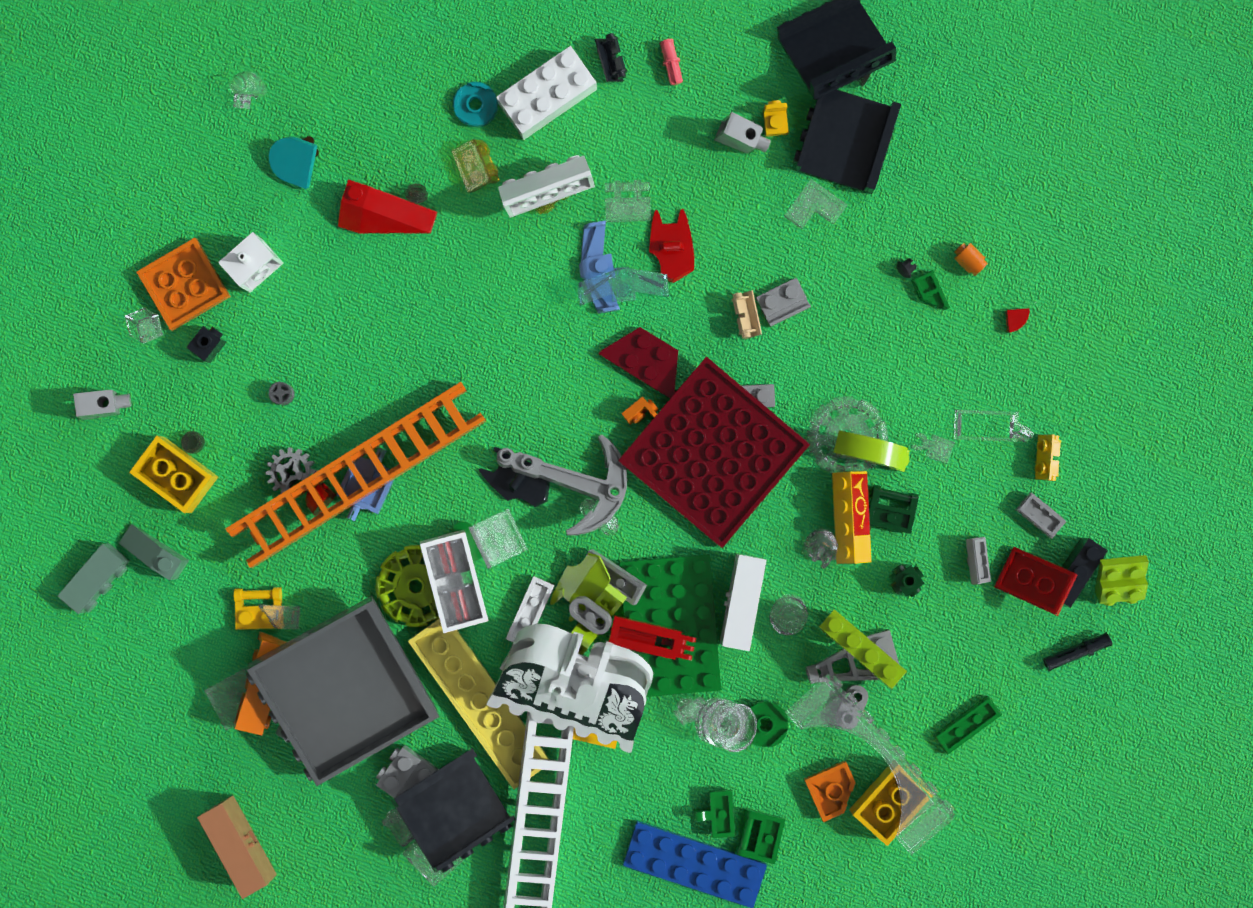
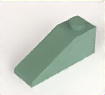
(154, 553)

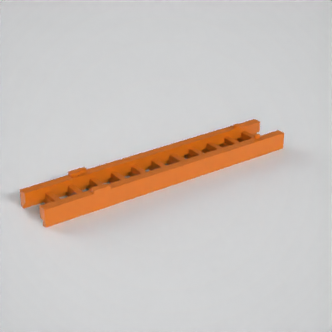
(367, 447)

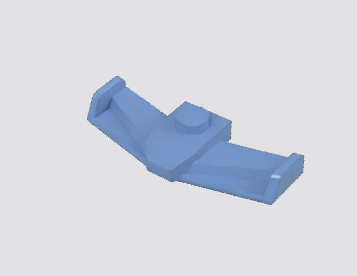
(595, 263)

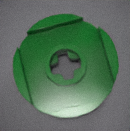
(778, 724)

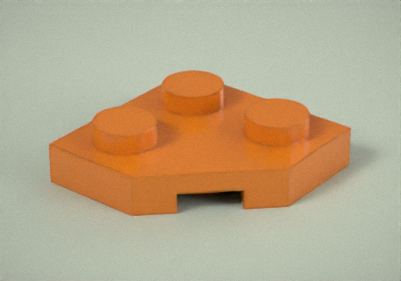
(831, 790)

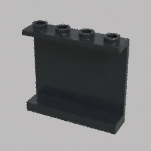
(834, 46)
(847, 140)
(452, 812)

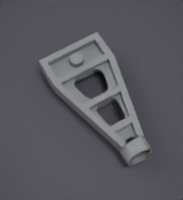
(881, 639)

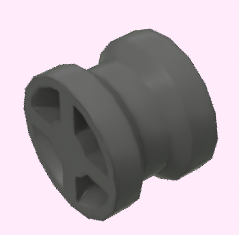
(277, 392)

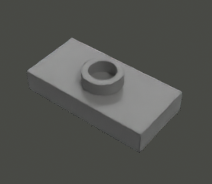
(1040, 515)
(978, 560)

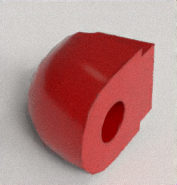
(325, 493)

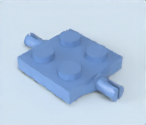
(369, 472)

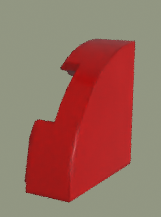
(1016, 319)

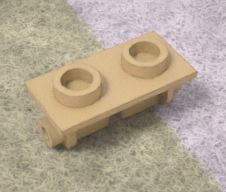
(748, 316)

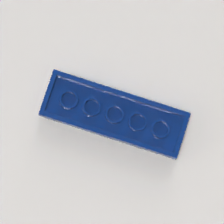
(694, 864)

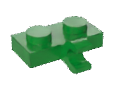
(720, 813)

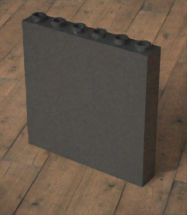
(342, 691)

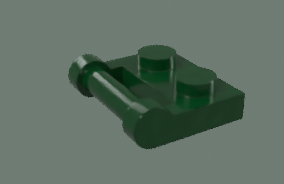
(892, 517)

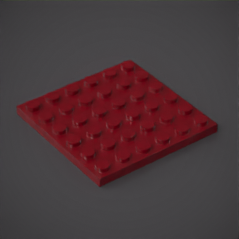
(714, 452)

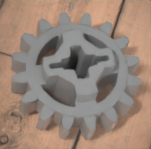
(294, 462)

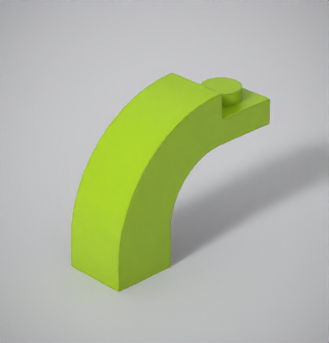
(872, 450)
(610, 601)

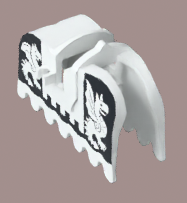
(590, 693)

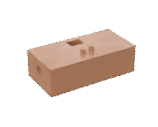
(237, 846)

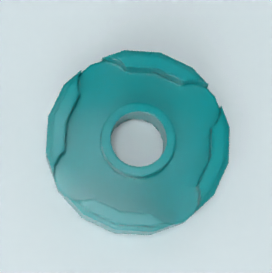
(484, 114)

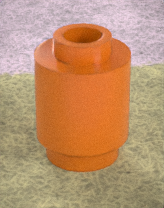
(970, 258)

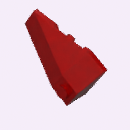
(375, 211)

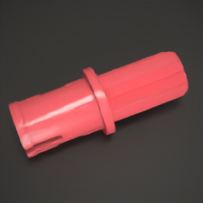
(671, 61)

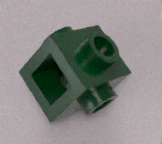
(898, 578)

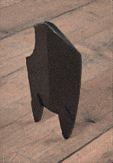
(516, 485)

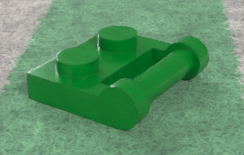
(767, 839)

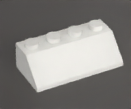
(546, 186)

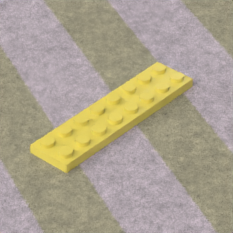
(469, 689)

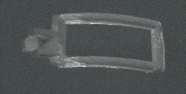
(1015, 427)

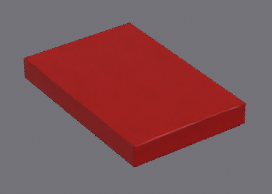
(1035, 581)

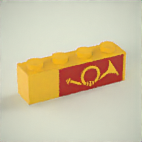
(851, 517)

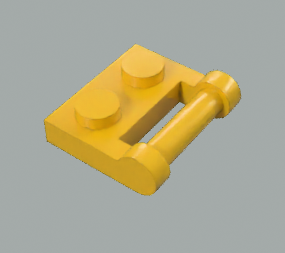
(251, 616)

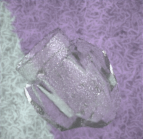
(688, 709)

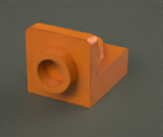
(637, 411)

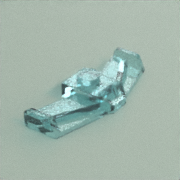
(622, 285)

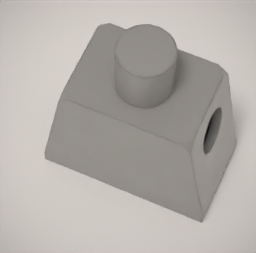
(734, 132)
(90, 404)

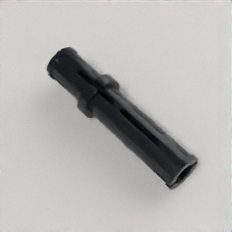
(1078, 651)

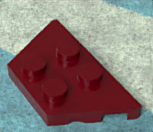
(645, 359)

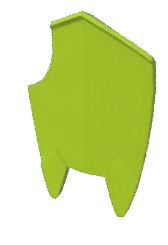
(584, 579)

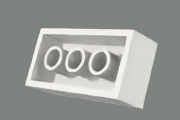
(547, 92)

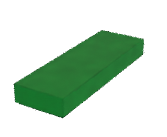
(967, 725)

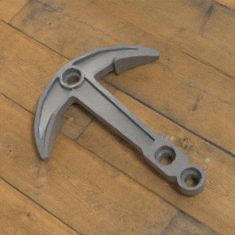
(579, 482)

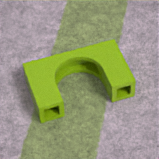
(863, 649)

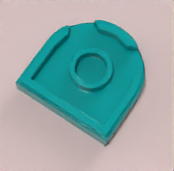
(293, 160)

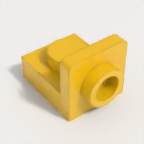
(775, 118)

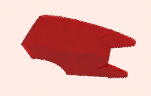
(672, 246)

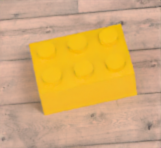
(173, 474)
(880, 807)

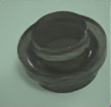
(416, 193)
(193, 442)

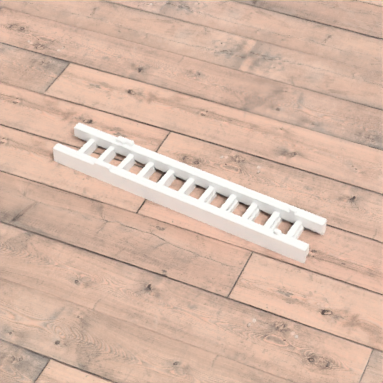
(556, 812)

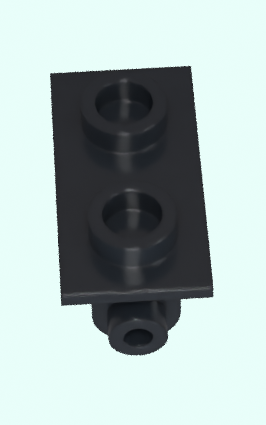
(612, 66)

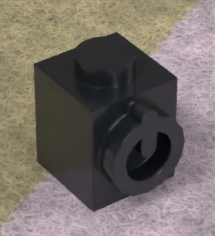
(207, 343)

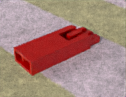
(642, 637)

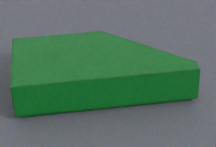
(930, 290)

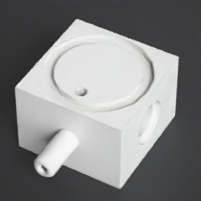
(250, 262)

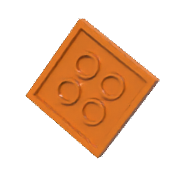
(183, 284)

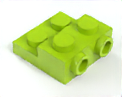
(1122, 580)

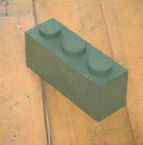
(94, 579)

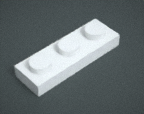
(531, 606)

